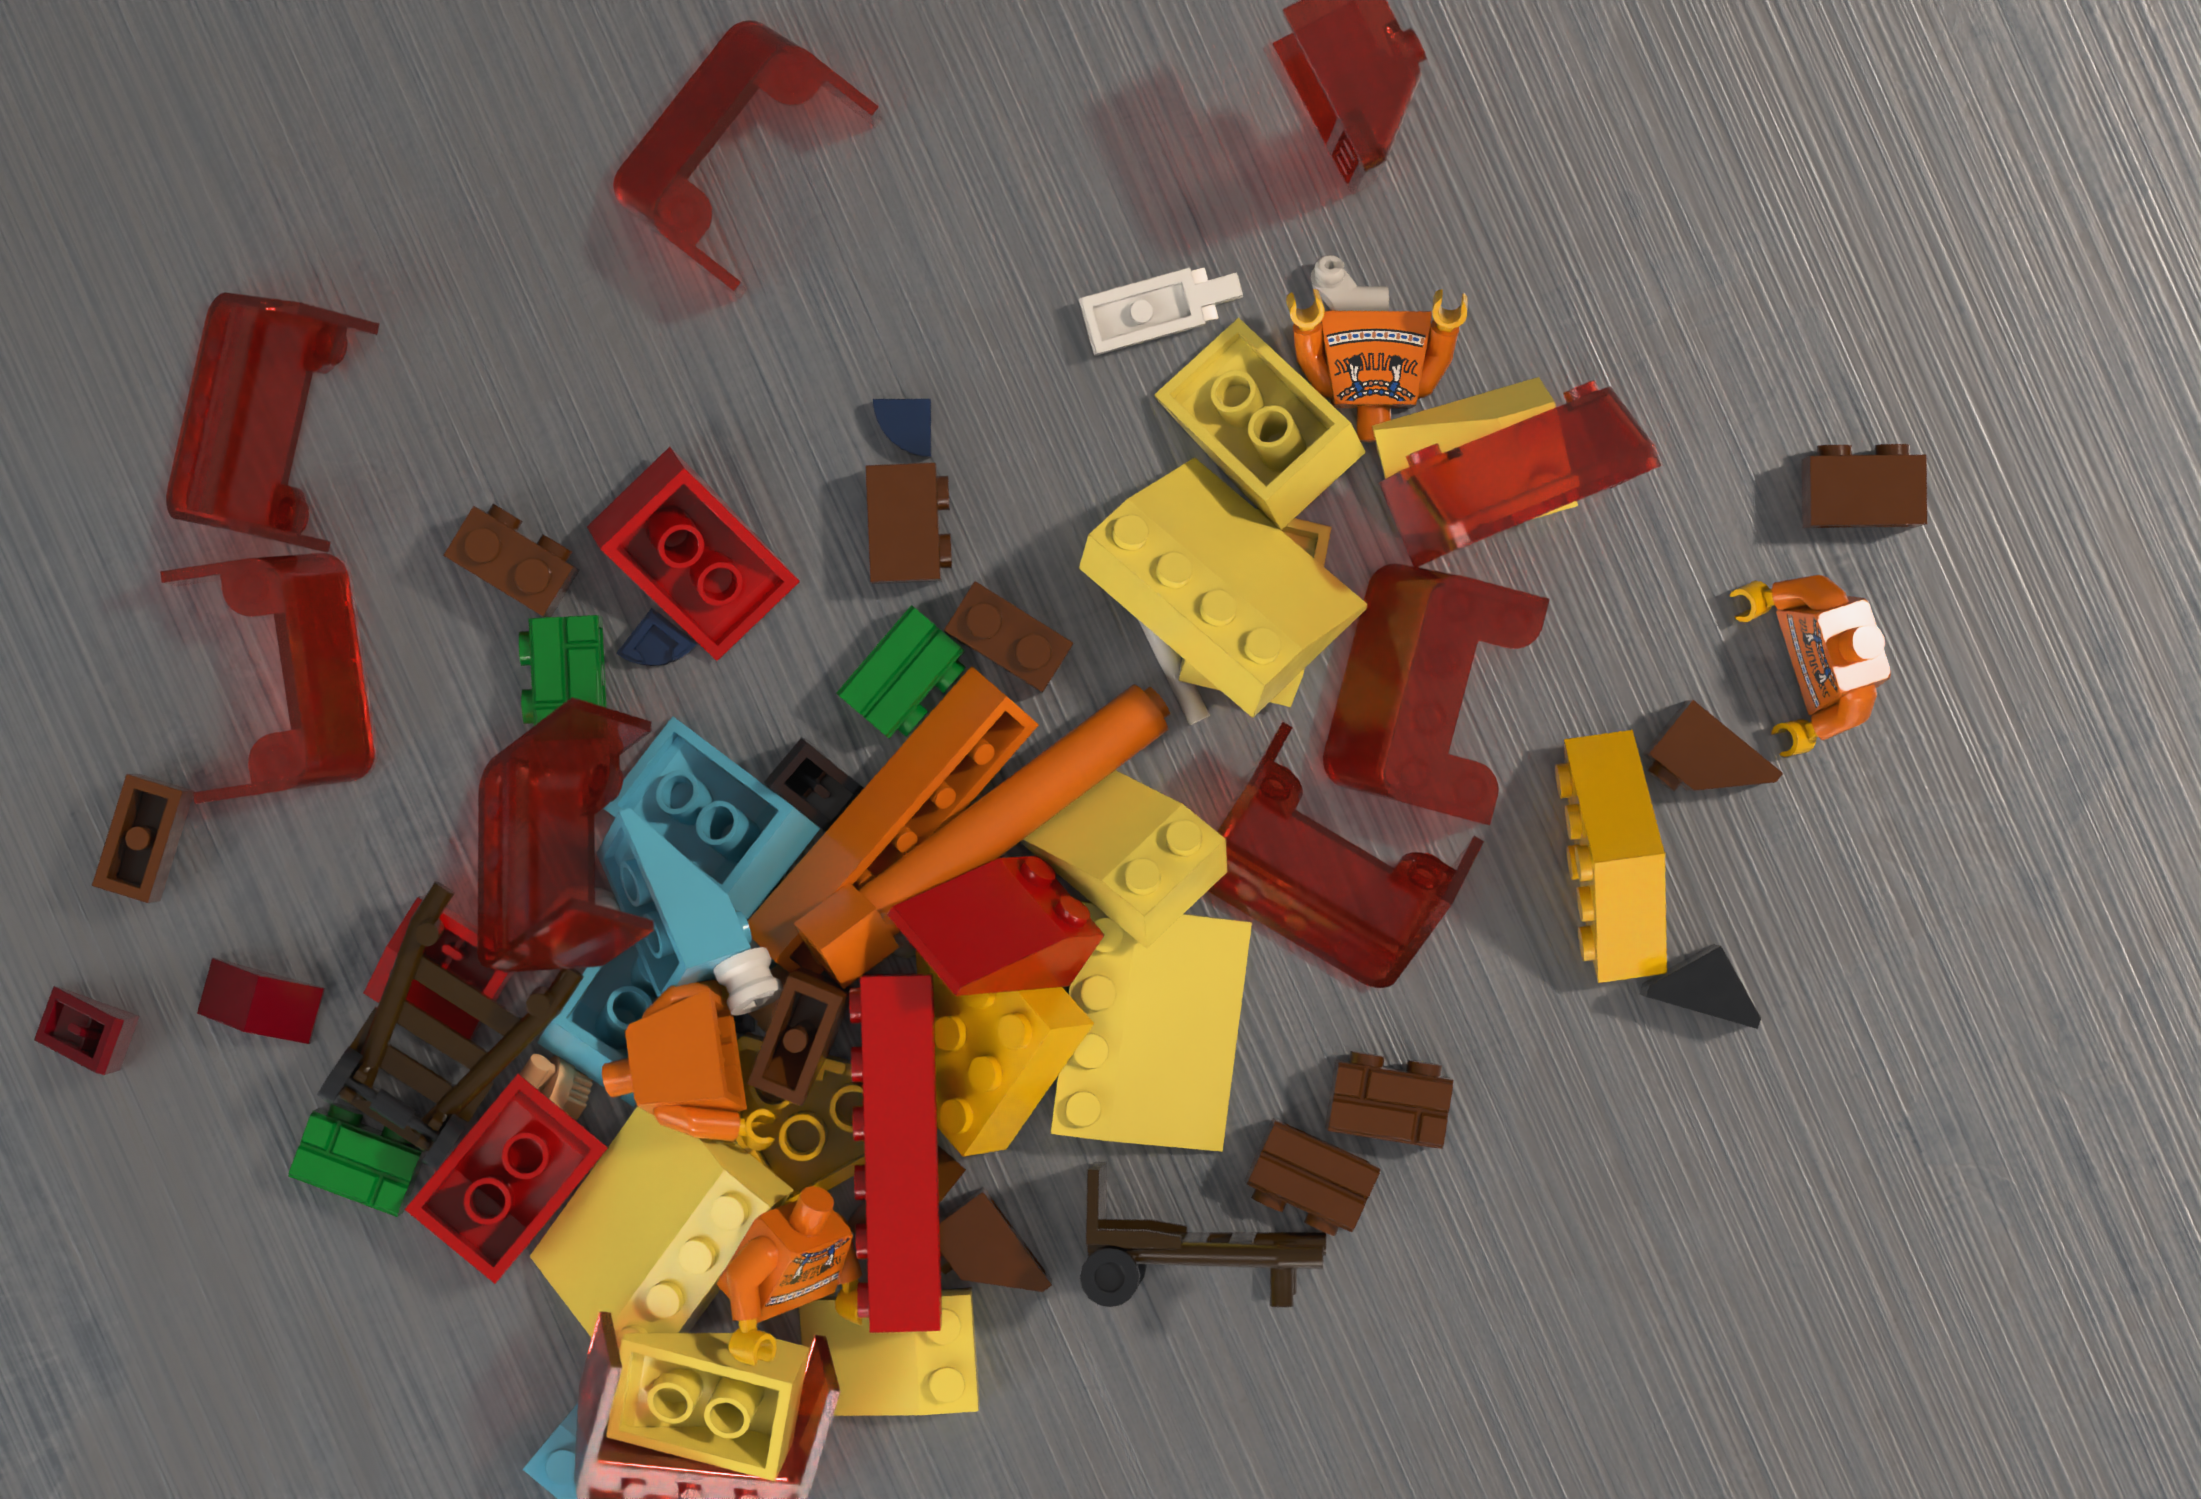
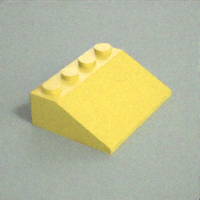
(1219, 584)
(1160, 1035)
(655, 1228)

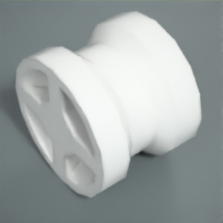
(748, 981)

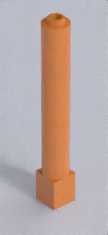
(852, 926)

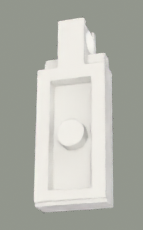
(1155, 308)

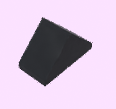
(813, 784)
(1706, 986)

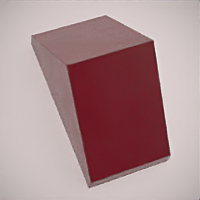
(260, 1002)
(86, 1030)

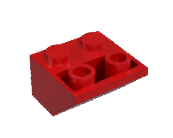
(456, 953)

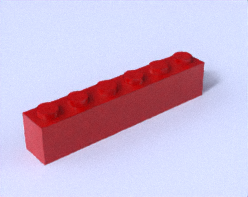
(900, 1152)

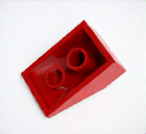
(692, 554)
(1000, 928)
(506, 1178)

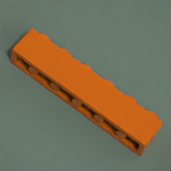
(902, 806)

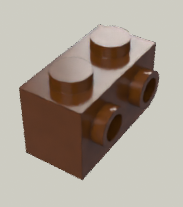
(512, 562)

